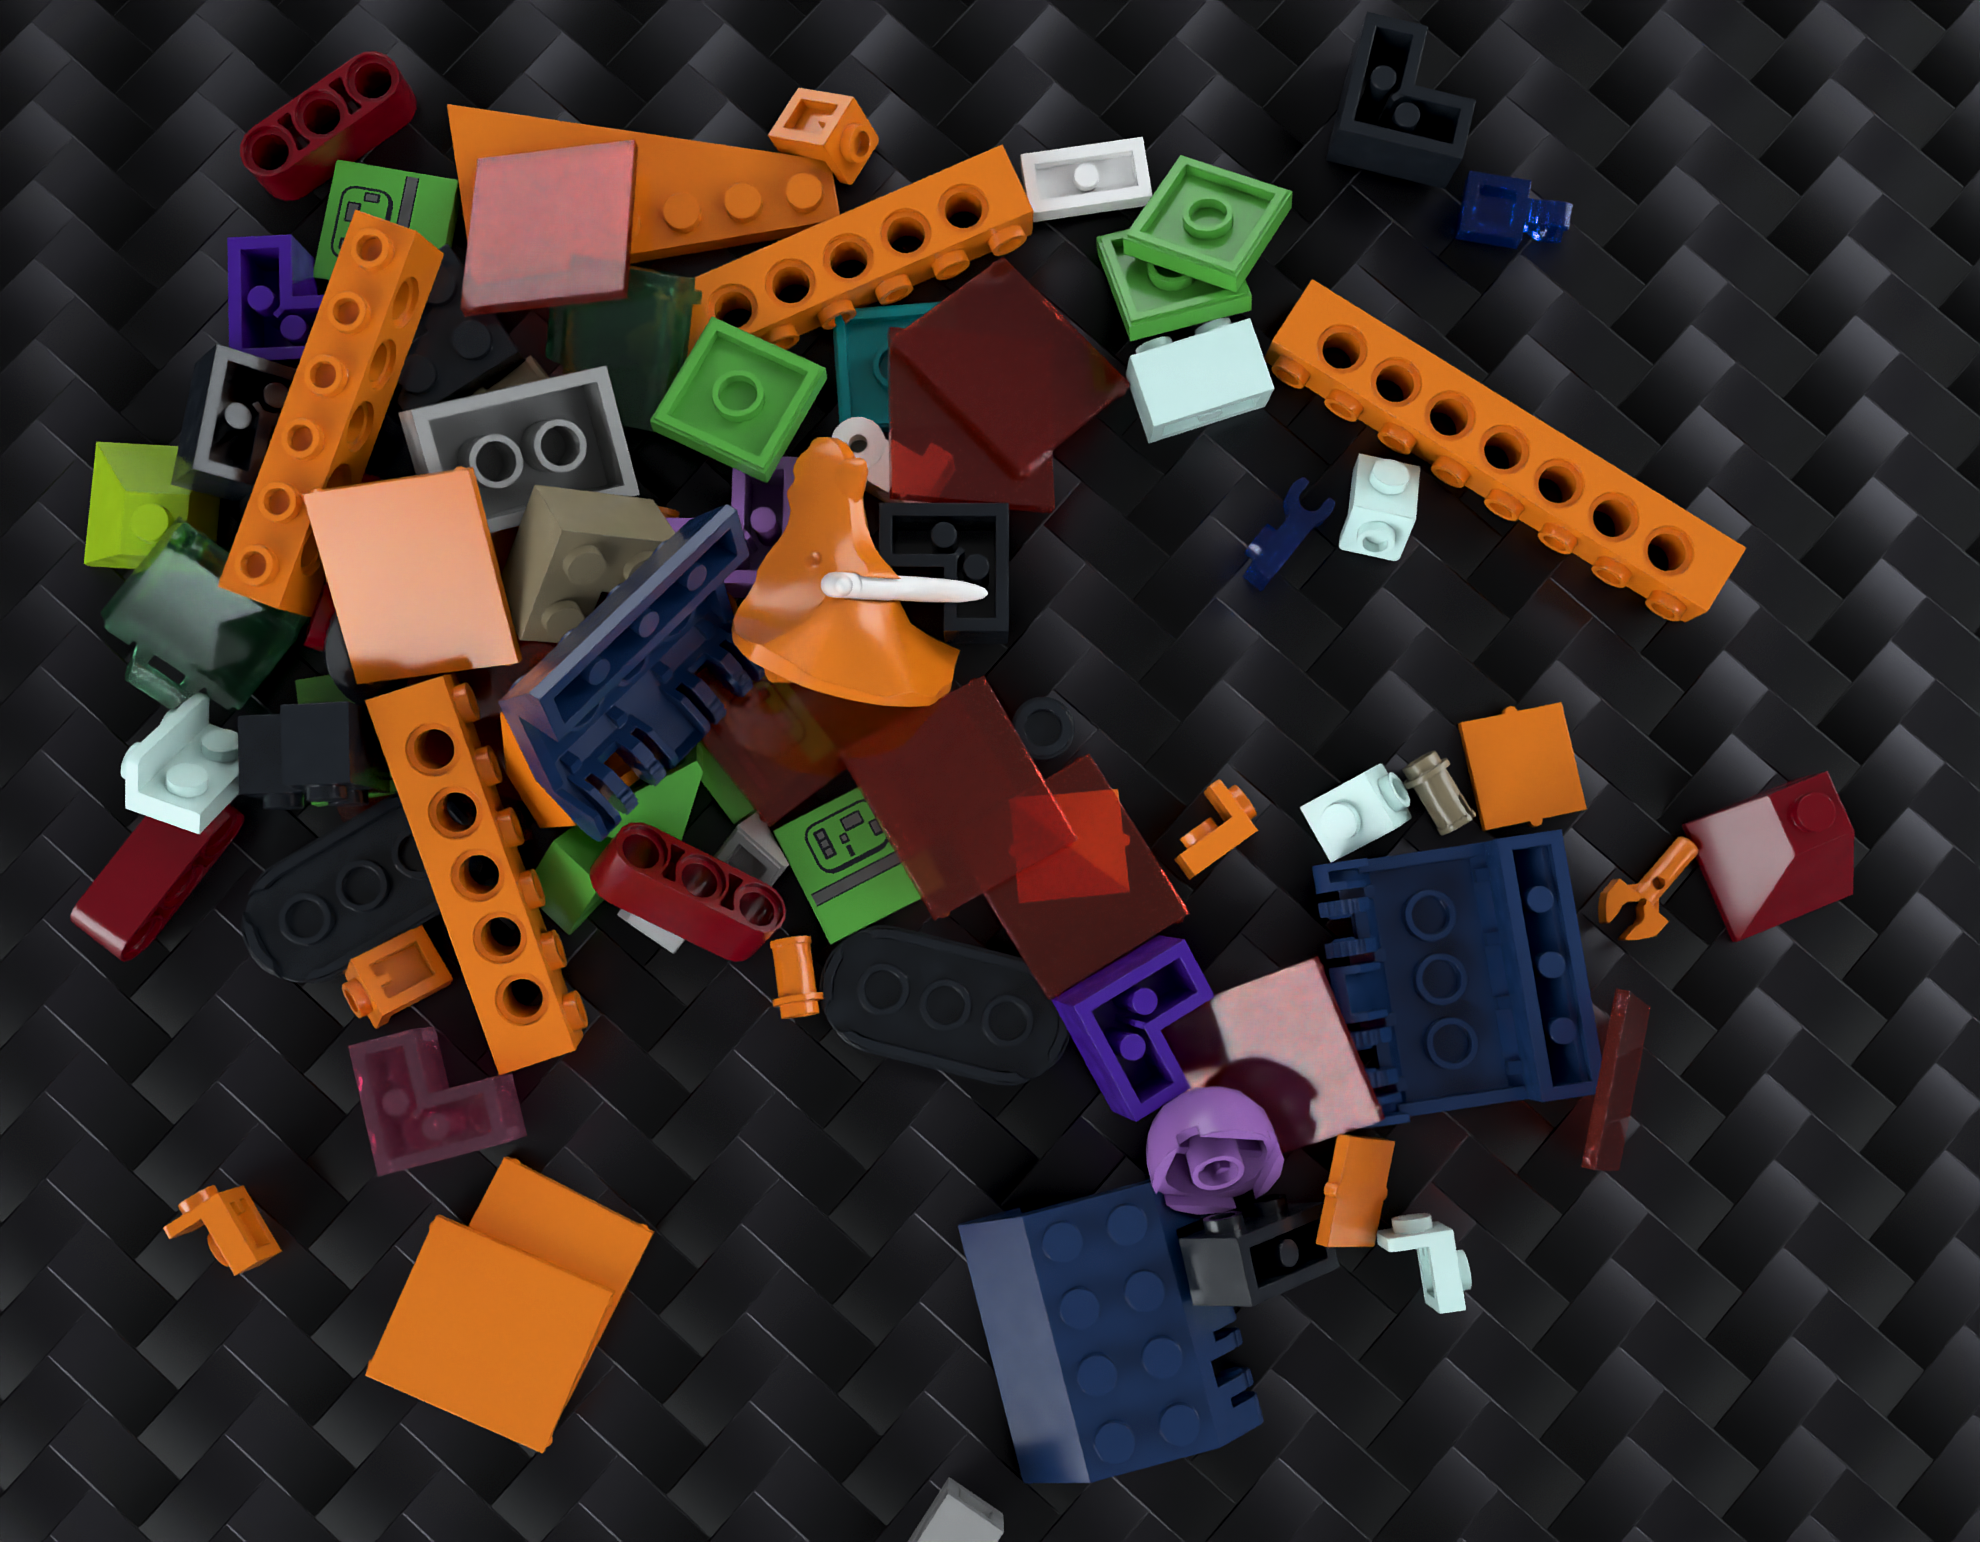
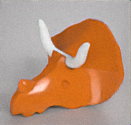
(832, 606)

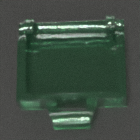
(636, 337)
(195, 626)

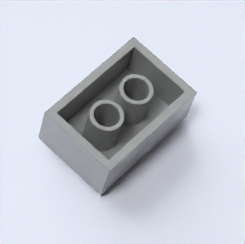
(527, 435)

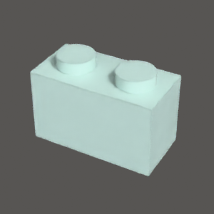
(1198, 378)

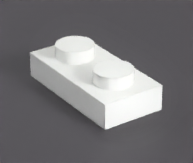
(1086, 179)

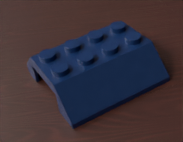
(634, 675)
(1464, 975)
(1102, 1337)

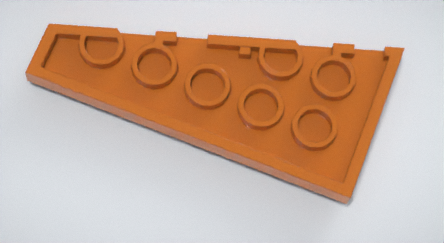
(685, 191)

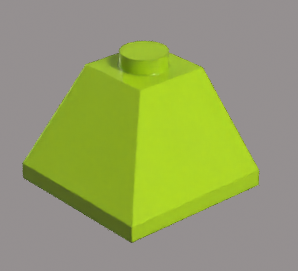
(137, 504)

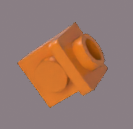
(826, 129)
(1208, 841)
(394, 976)
(234, 1224)

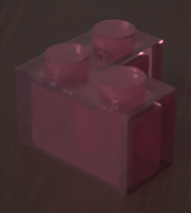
(414, 1112)

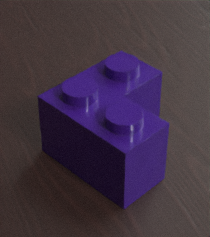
(271, 297)
(1120, 1020)

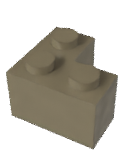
(572, 551)

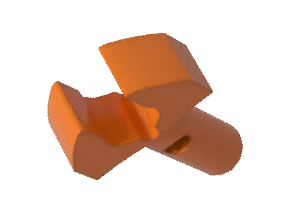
(1646, 892)

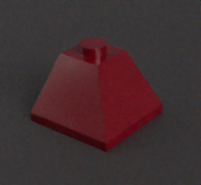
(1776, 854)

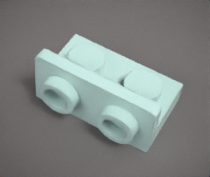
(183, 768)

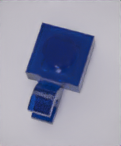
(1500, 210)
(1274, 546)

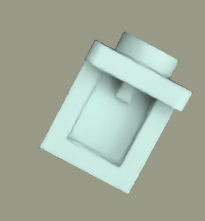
(1380, 507)
(1358, 811)
(1442, 1267)

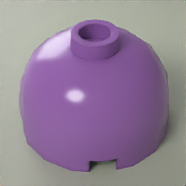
(1211, 1149)

